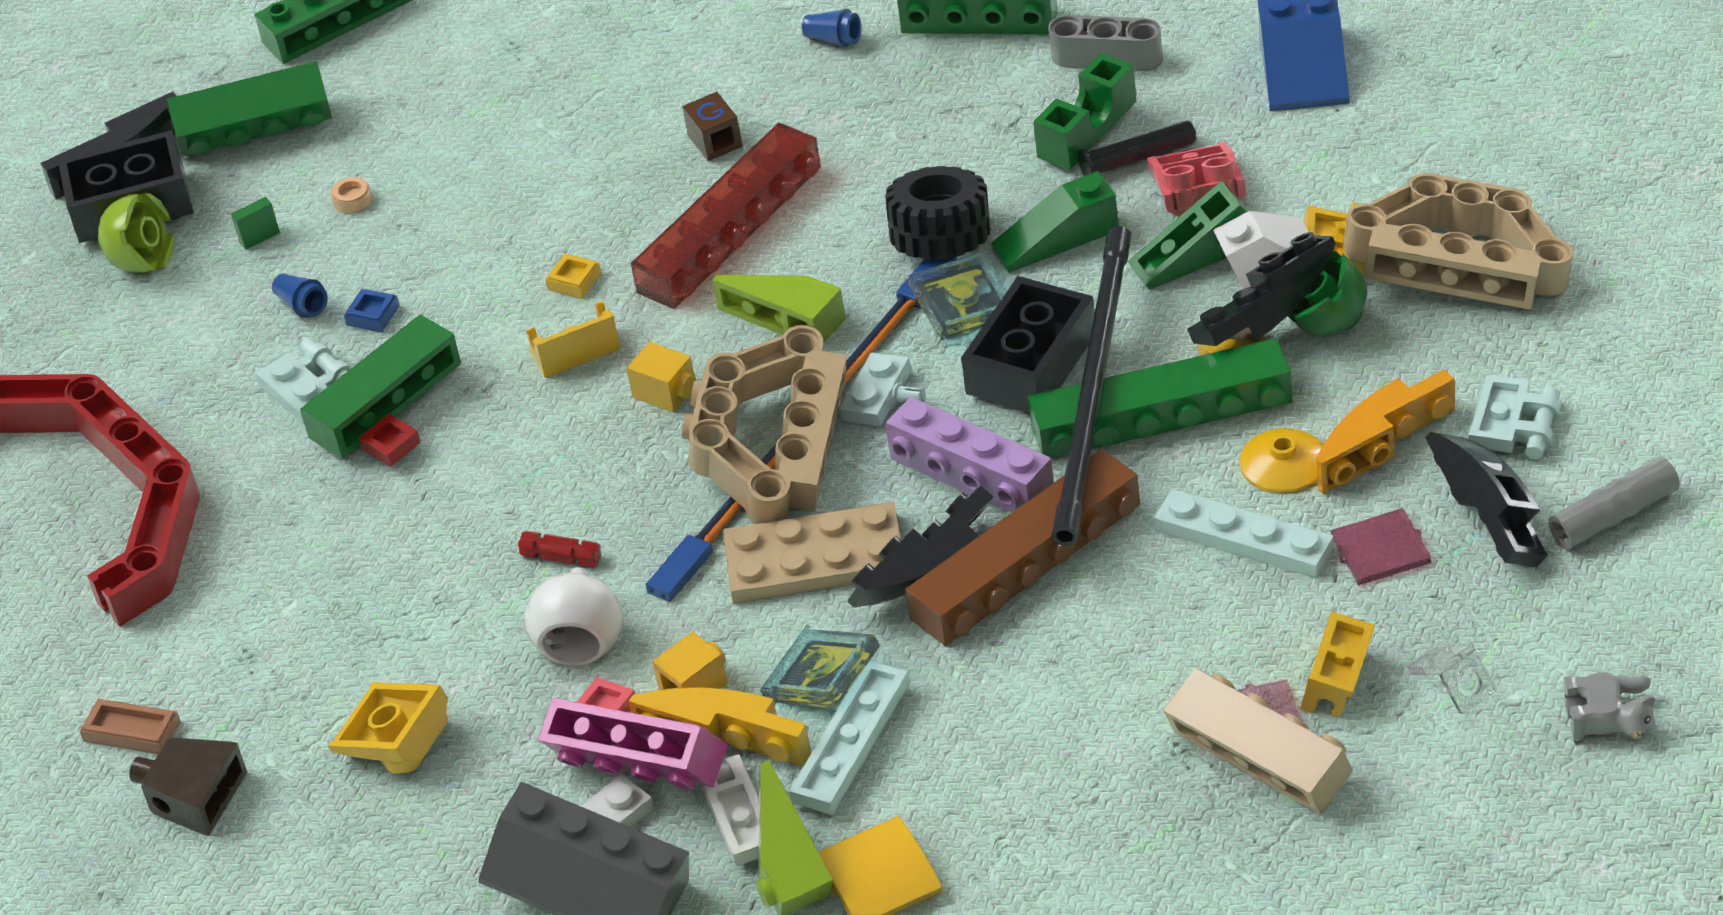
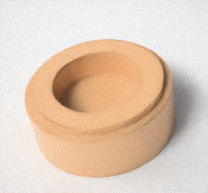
(351, 195)

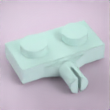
(879, 390)

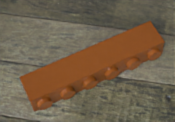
(1017, 552)

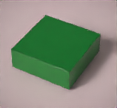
(255, 223)

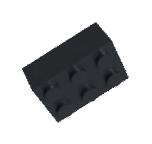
(110, 173)
(1028, 343)

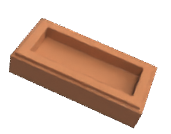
(129, 726)

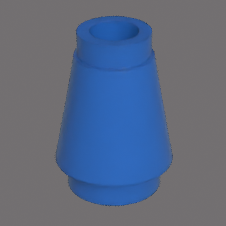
(833, 27)
(301, 294)

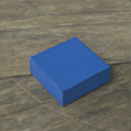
(371, 310)

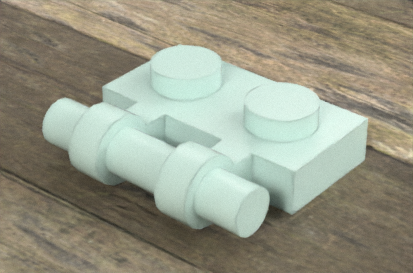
(294, 381)
(1500, 415)

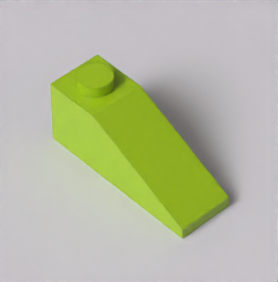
(781, 301)
(789, 863)

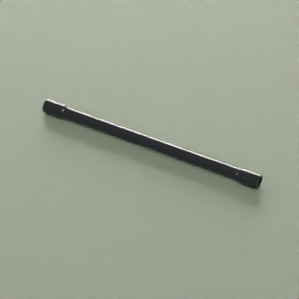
(1069, 509)

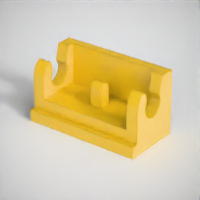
(575, 344)
(1337, 662)

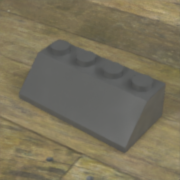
(580, 860)

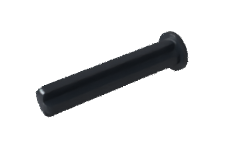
(1137, 148)

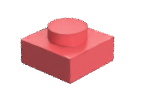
(607, 695)

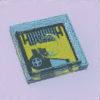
(958, 294)
(820, 668)

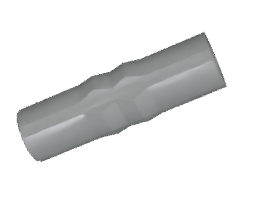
(1614, 503)

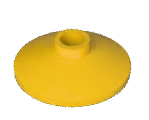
(1281, 460)

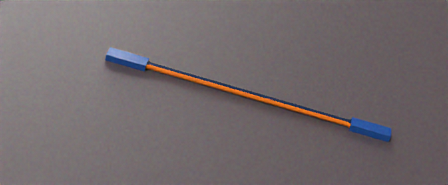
(696, 549)

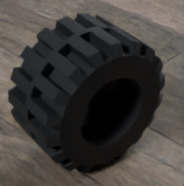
(938, 212)

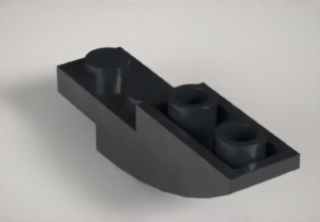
(136, 124)
(1274, 293)
(1502, 499)
(918, 554)

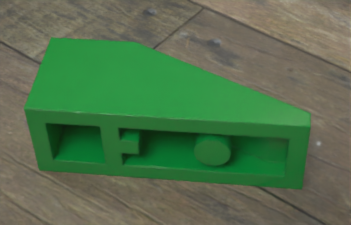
(1061, 221)
(1189, 240)

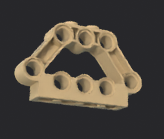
(1508, 270)
(808, 422)

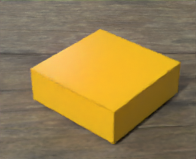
(573, 276)

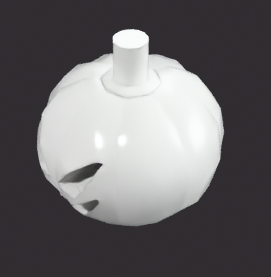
(582, 612)

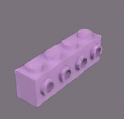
(966, 455)

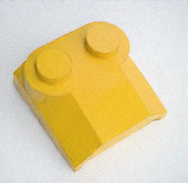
(394, 725)

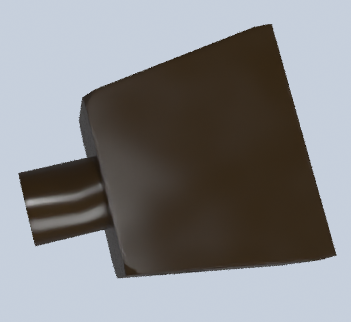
(190, 781)

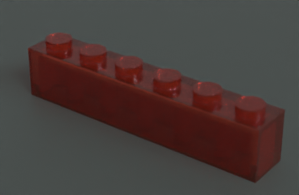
(726, 215)

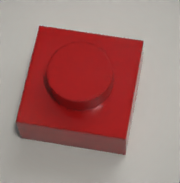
(390, 440)

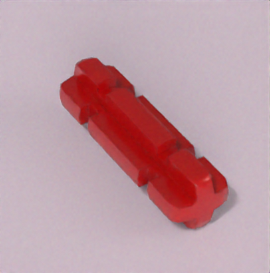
(559, 549)

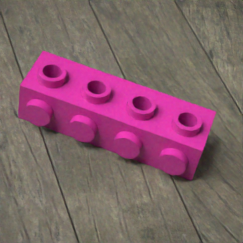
(633, 743)

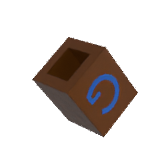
(712, 126)

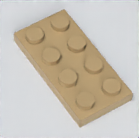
(806, 551)

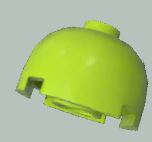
(135, 234)

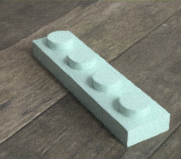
(1244, 533)
(849, 737)

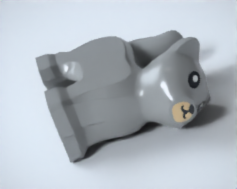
(1597, 705)

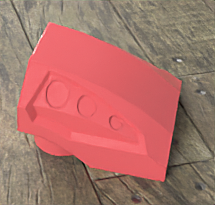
(1193, 173)

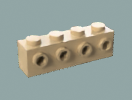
(1259, 740)

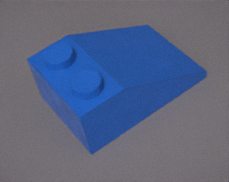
(1302, 53)

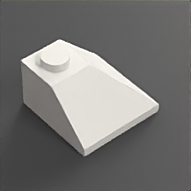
(1255, 236)

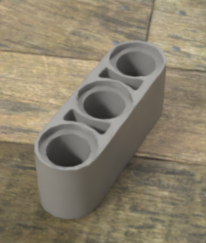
(1081, 38)

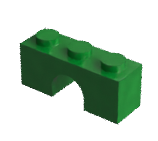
(1103, 98)

